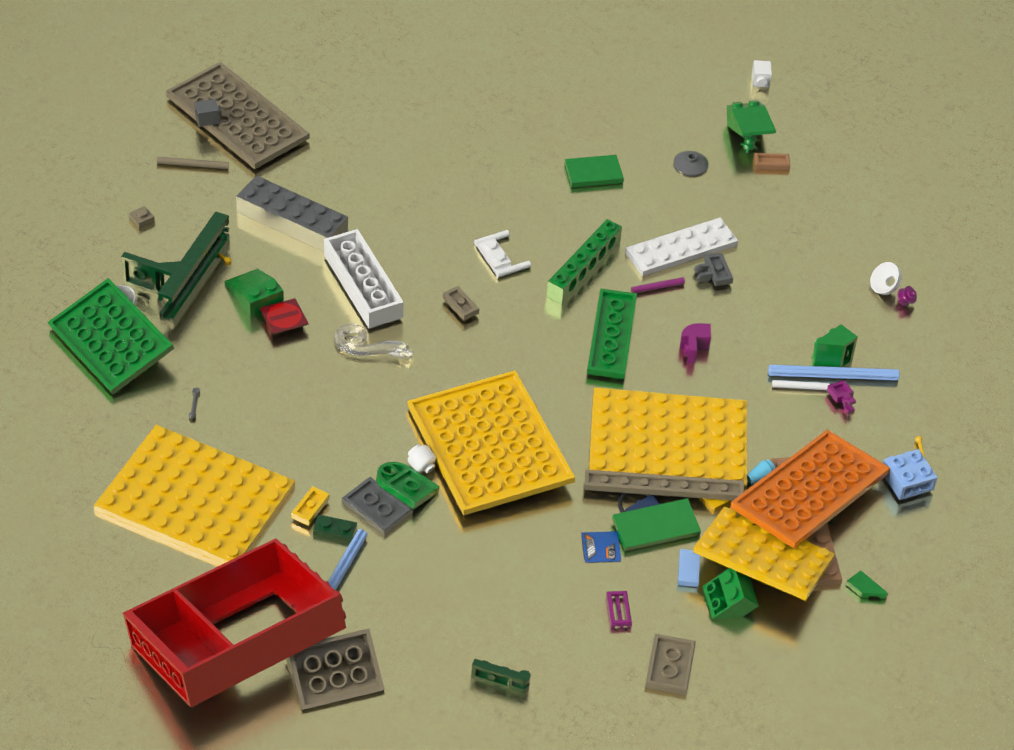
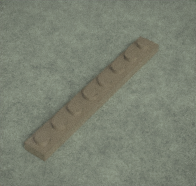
(663, 485)

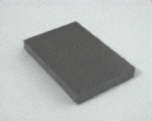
(377, 506)

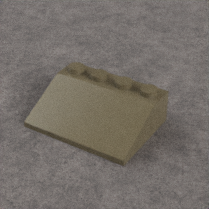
(336, 670)

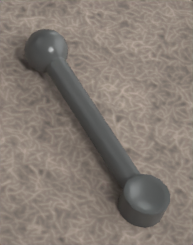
(196, 391)

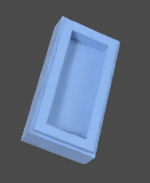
(688, 568)

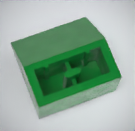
(834, 348)
(730, 595)

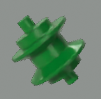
(749, 143)

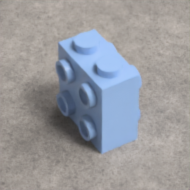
(910, 474)

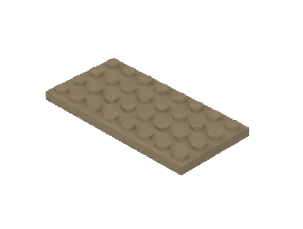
(248, 120)

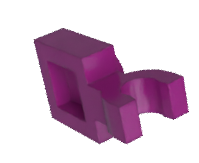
(842, 392)

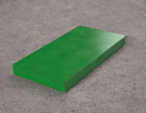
(656, 524)

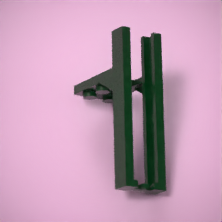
(184, 274)

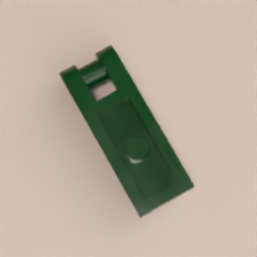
(501, 676)

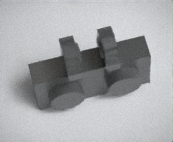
(715, 269)

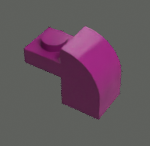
(695, 338)

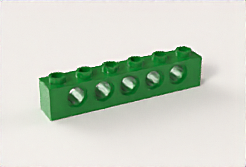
(583, 261)

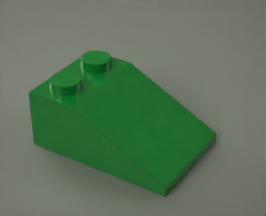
(749, 118)
(255, 291)

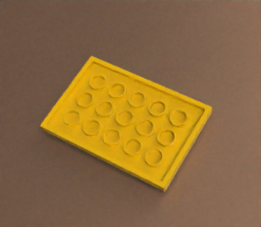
(760, 555)

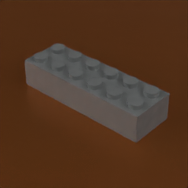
(290, 212)

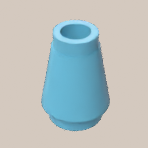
(760, 471)

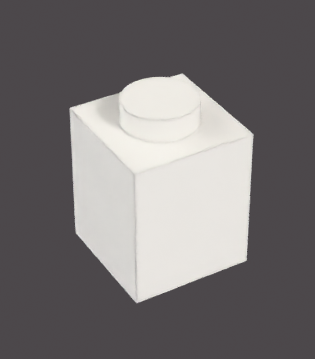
(761, 73)

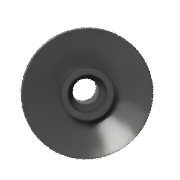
(690, 163)

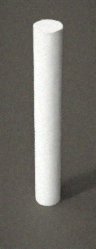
(799, 385)

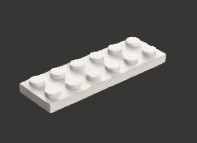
(681, 246)

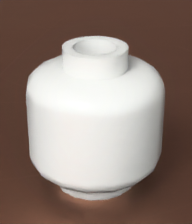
(422, 459)

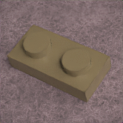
(461, 303)

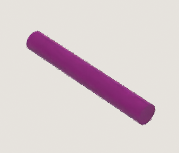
(658, 285)

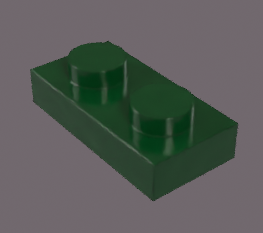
(334, 528)

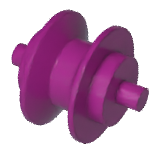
(907, 295)

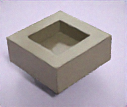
(141, 217)

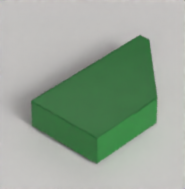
(865, 586)

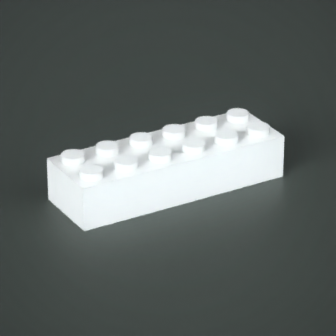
(363, 278)

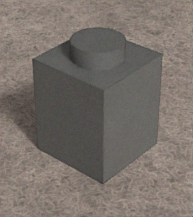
(207, 112)

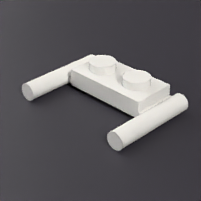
(496, 256)

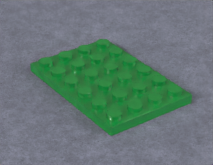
(110, 335)

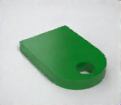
(405, 483)

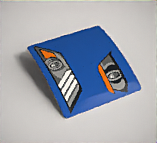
(601, 546)

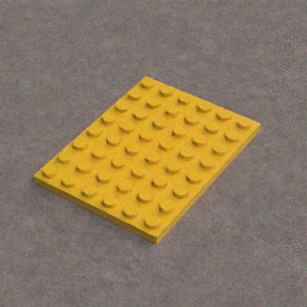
(668, 434)
(490, 442)
(194, 495)

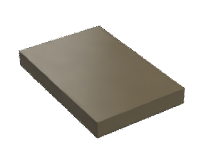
(670, 664)

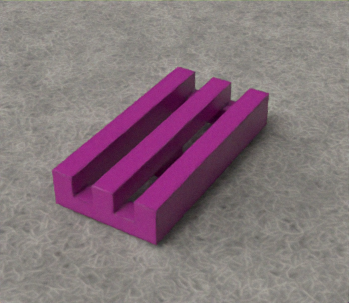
(620, 622)

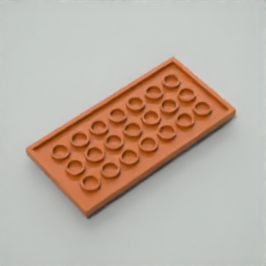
(810, 488)

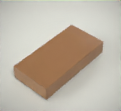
(771, 161)

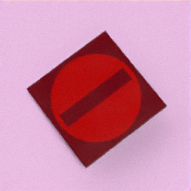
(284, 316)

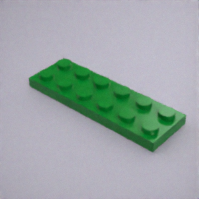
(612, 334)

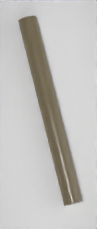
(192, 162)

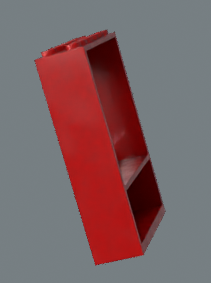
(195, 658)

